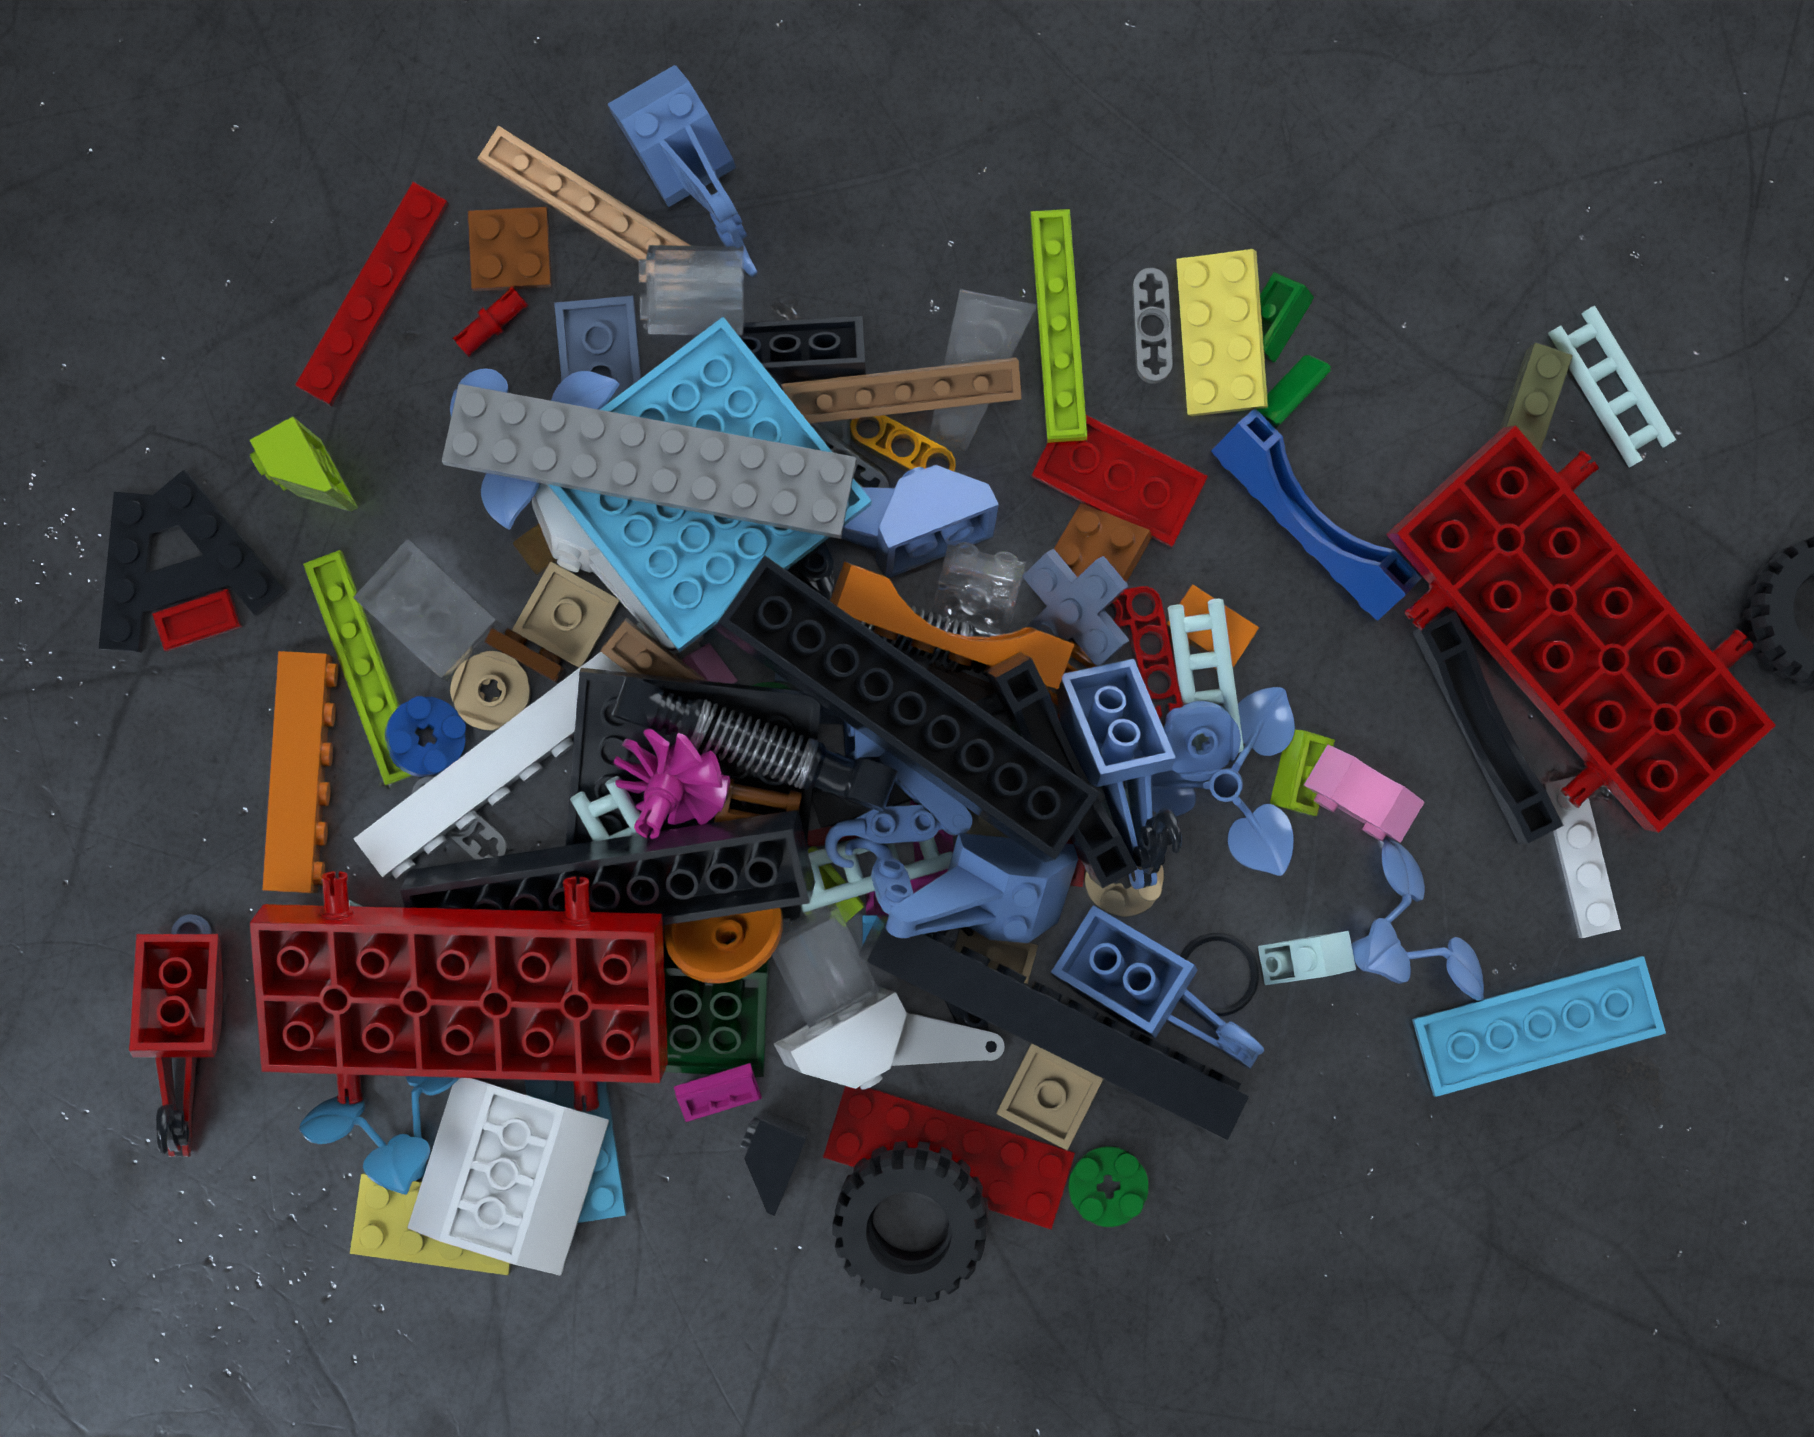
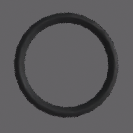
(1220, 1012)

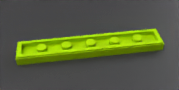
(1058, 326)
(357, 654)

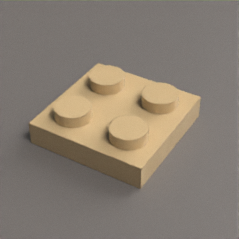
(566, 615)
(1049, 1096)

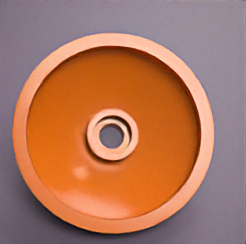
(702, 951)

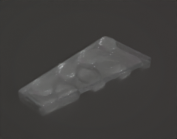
(981, 330)

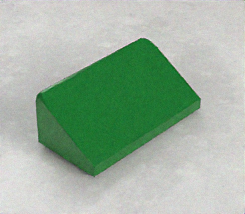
(1282, 308)
(1294, 389)

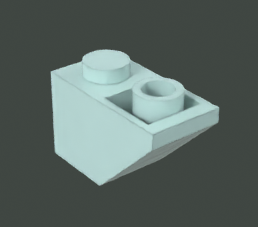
(1307, 958)

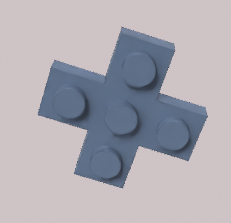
(1078, 604)

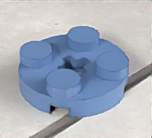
(1213, 722)

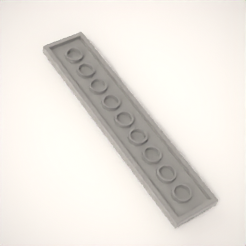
(649, 461)

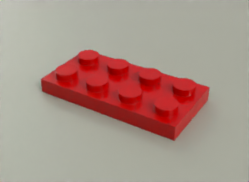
(1123, 479)

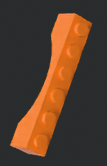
(875, 601)

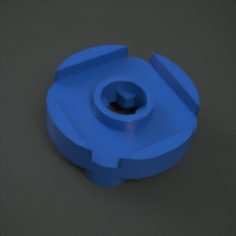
(403, 742)

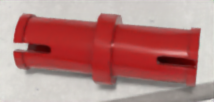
(490, 321)

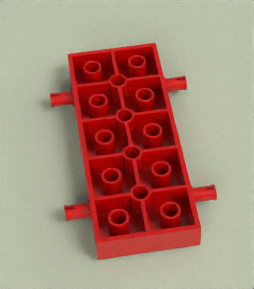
(1580, 629)
(460, 992)

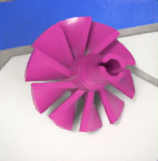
(673, 782)

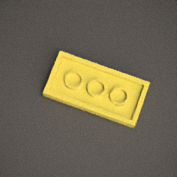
(1222, 333)
(383, 1233)

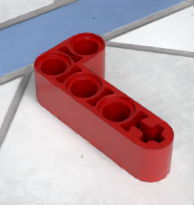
(1151, 624)

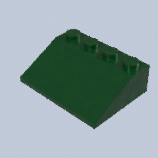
(715, 1023)

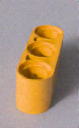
(890, 432)

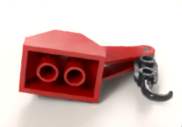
(176, 1015)

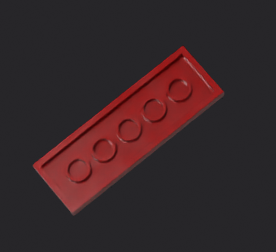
(1016, 1172)

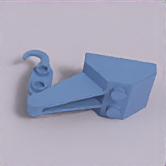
(681, 149)
(897, 824)
(988, 887)
(1142, 983)

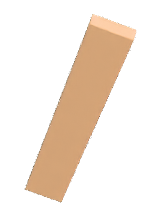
(573, 195)

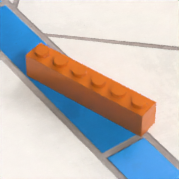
(298, 772)

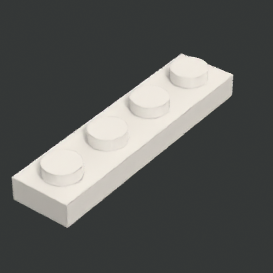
(1583, 864)

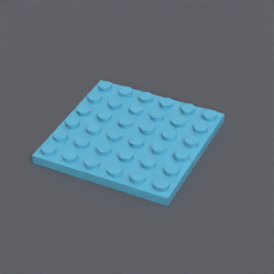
(687, 561)

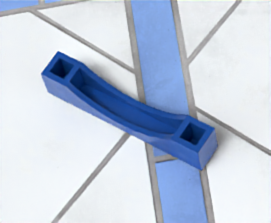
(1367, 571)

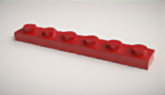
(372, 294)

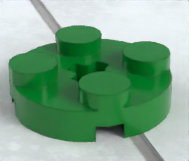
(1094, 1204)

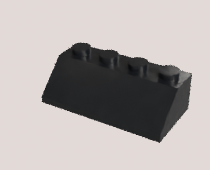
(808, 348)
(772, 1155)

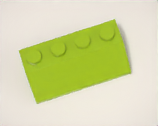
(301, 464)

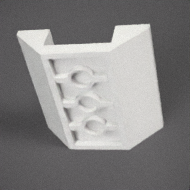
(508, 1175)

